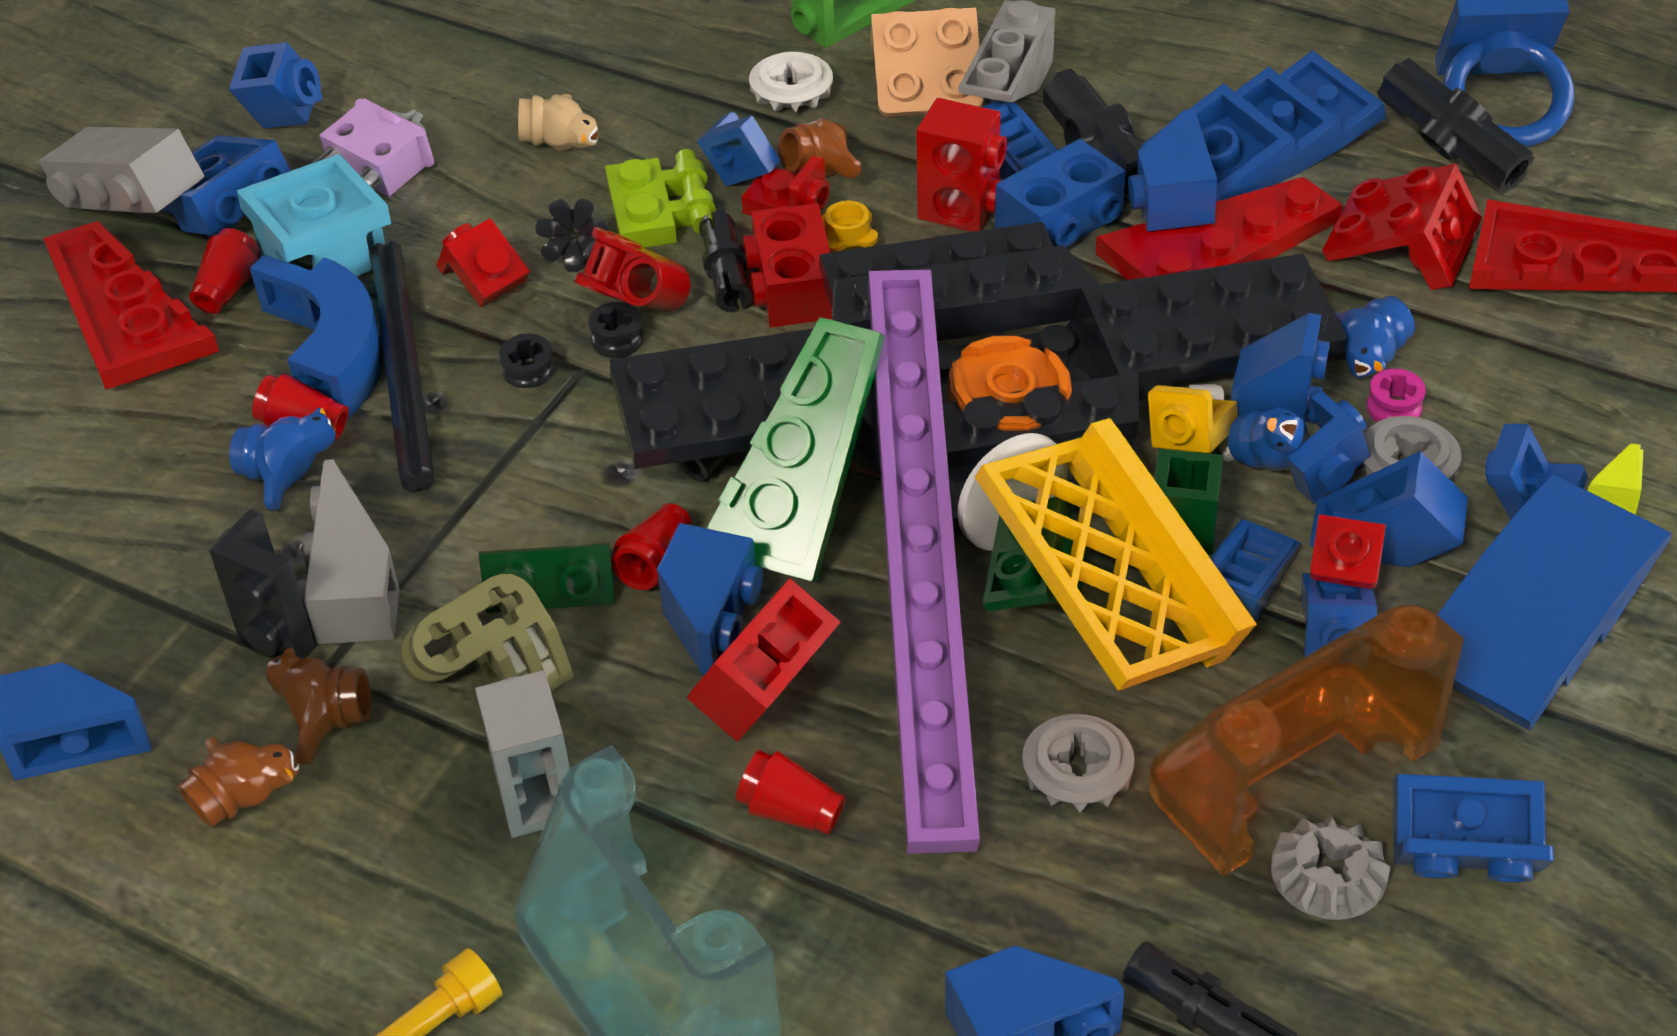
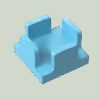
(317, 212)

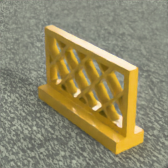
(1147, 537)

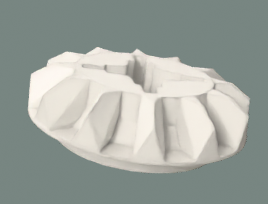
(809, 72)

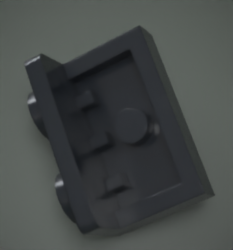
(261, 589)

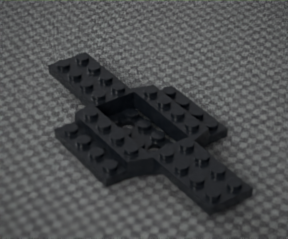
(984, 282)

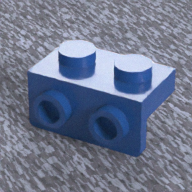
(1470, 824)

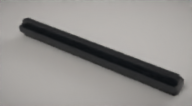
(402, 368)

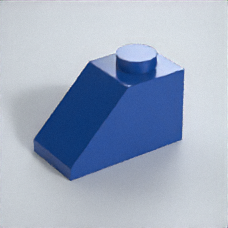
(1175, 177)
(1416, 503)
(65, 720)

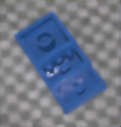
(1282, 123)
(1547, 596)

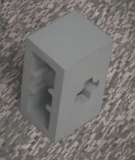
(524, 748)

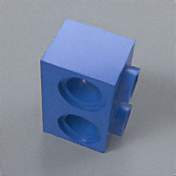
(1066, 191)

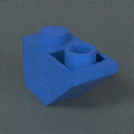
(1281, 369)
(705, 589)
(1031, 996)

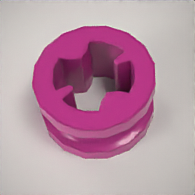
(1398, 384)

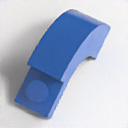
(345, 348)

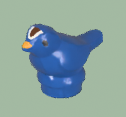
(1375, 334)
(1266, 438)
(280, 451)

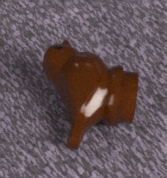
(319, 697)

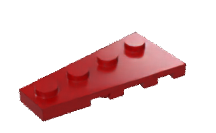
(1244, 230)
(1571, 251)
(122, 309)

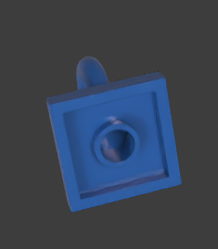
(1509, 39)

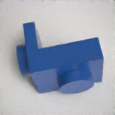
(1333, 452)
(1520, 468)

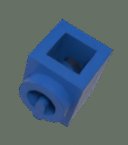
(276, 85)

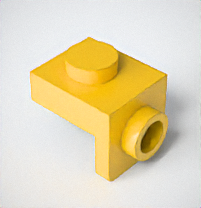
(1188, 419)

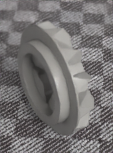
(1409, 436)
(1105, 754)
(1320, 889)

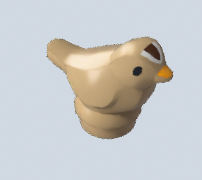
(555, 122)

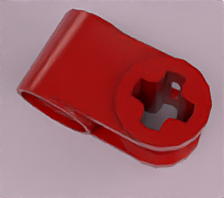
(625, 272)

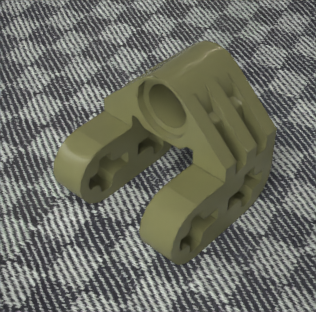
(504, 648)

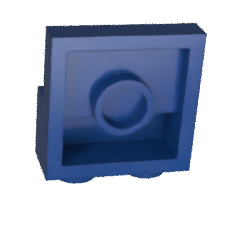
(228, 166)

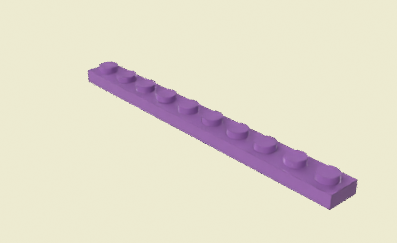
(922, 570)

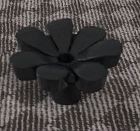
(561, 232)

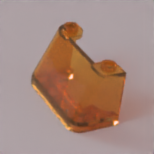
(1370, 685)

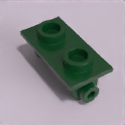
(557, 574)

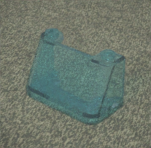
(611, 941)

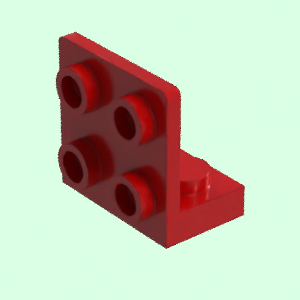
(1422, 209)

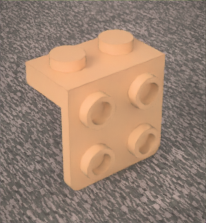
(922, 58)

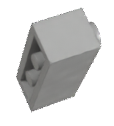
(121, 169)

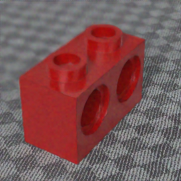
(958, 164)
(787, 261)
(763, 660)

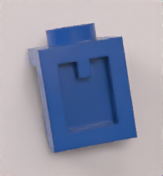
(738, 149)
(1333, 610)

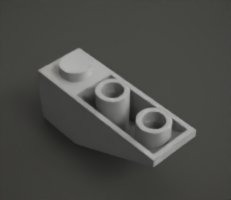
(1013, 53)
(350, 569)

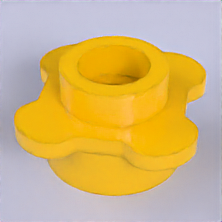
(848, 226)

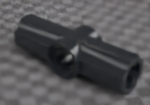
(1089, 118)
(1455, 125)

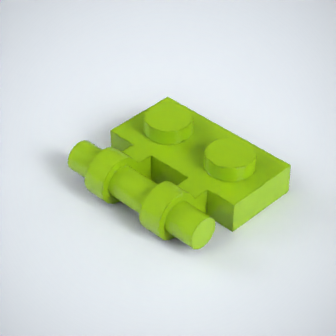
(642, 203)

